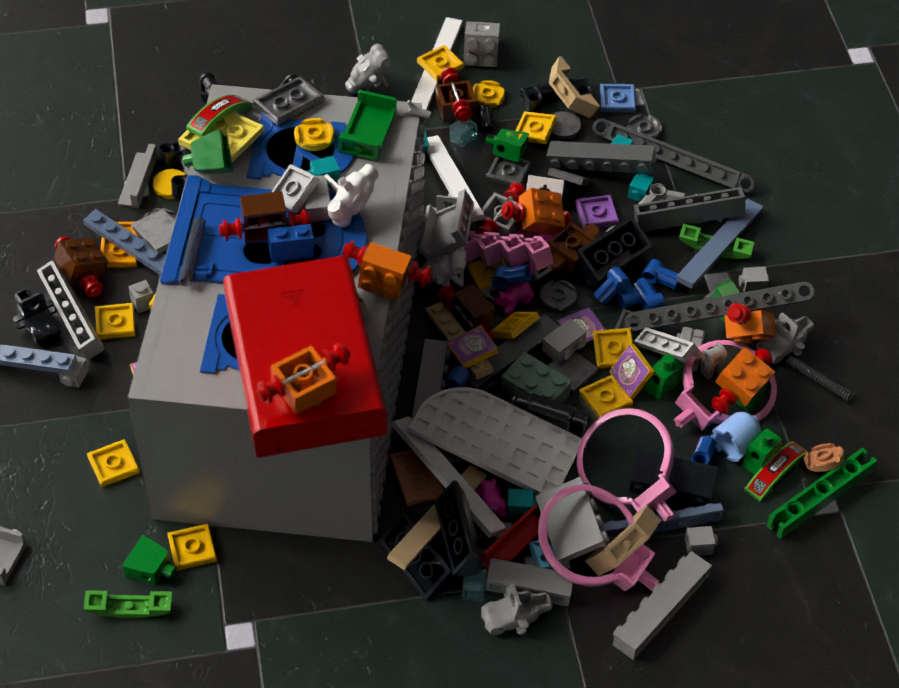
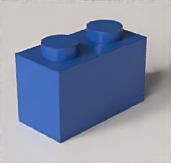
(290, 242)

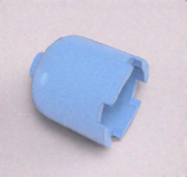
(736, 434)

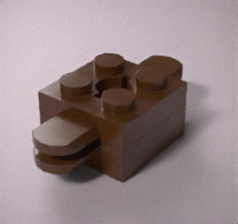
(565, 245)

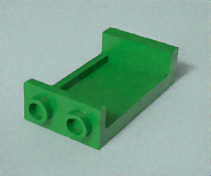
(368, 125)

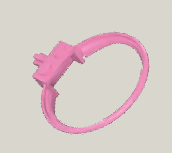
(695, 411)
(658, 492)
(624, 575)

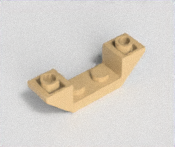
(584, 104)
(625, 543)

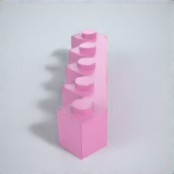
(512, 248)

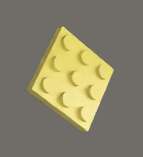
(240, 130)

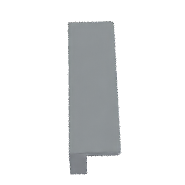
(138, 178)
(668, 344)
(528, 578)

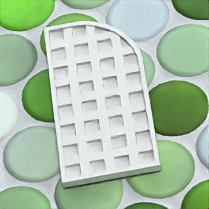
(497, 437)

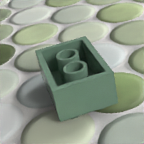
(536, 378)

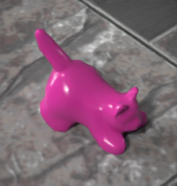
(514, 294)
(491, 496)

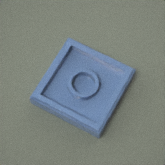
(617, 98)

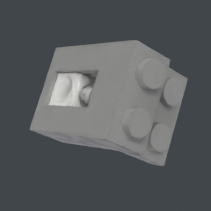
(481, 44)

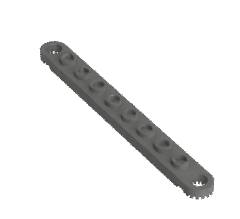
(679, 157)
(718, 306)

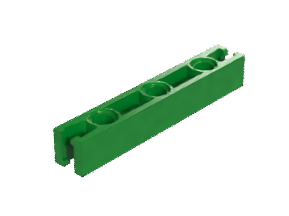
(812, 500)

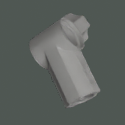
(658, 192)

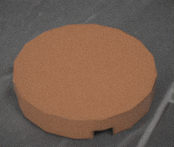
(824, 457)

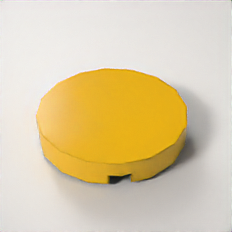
(489, 93)
(314, 134)
(162, 182)

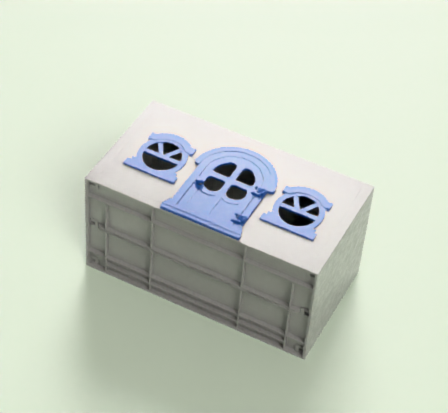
(190, 390)

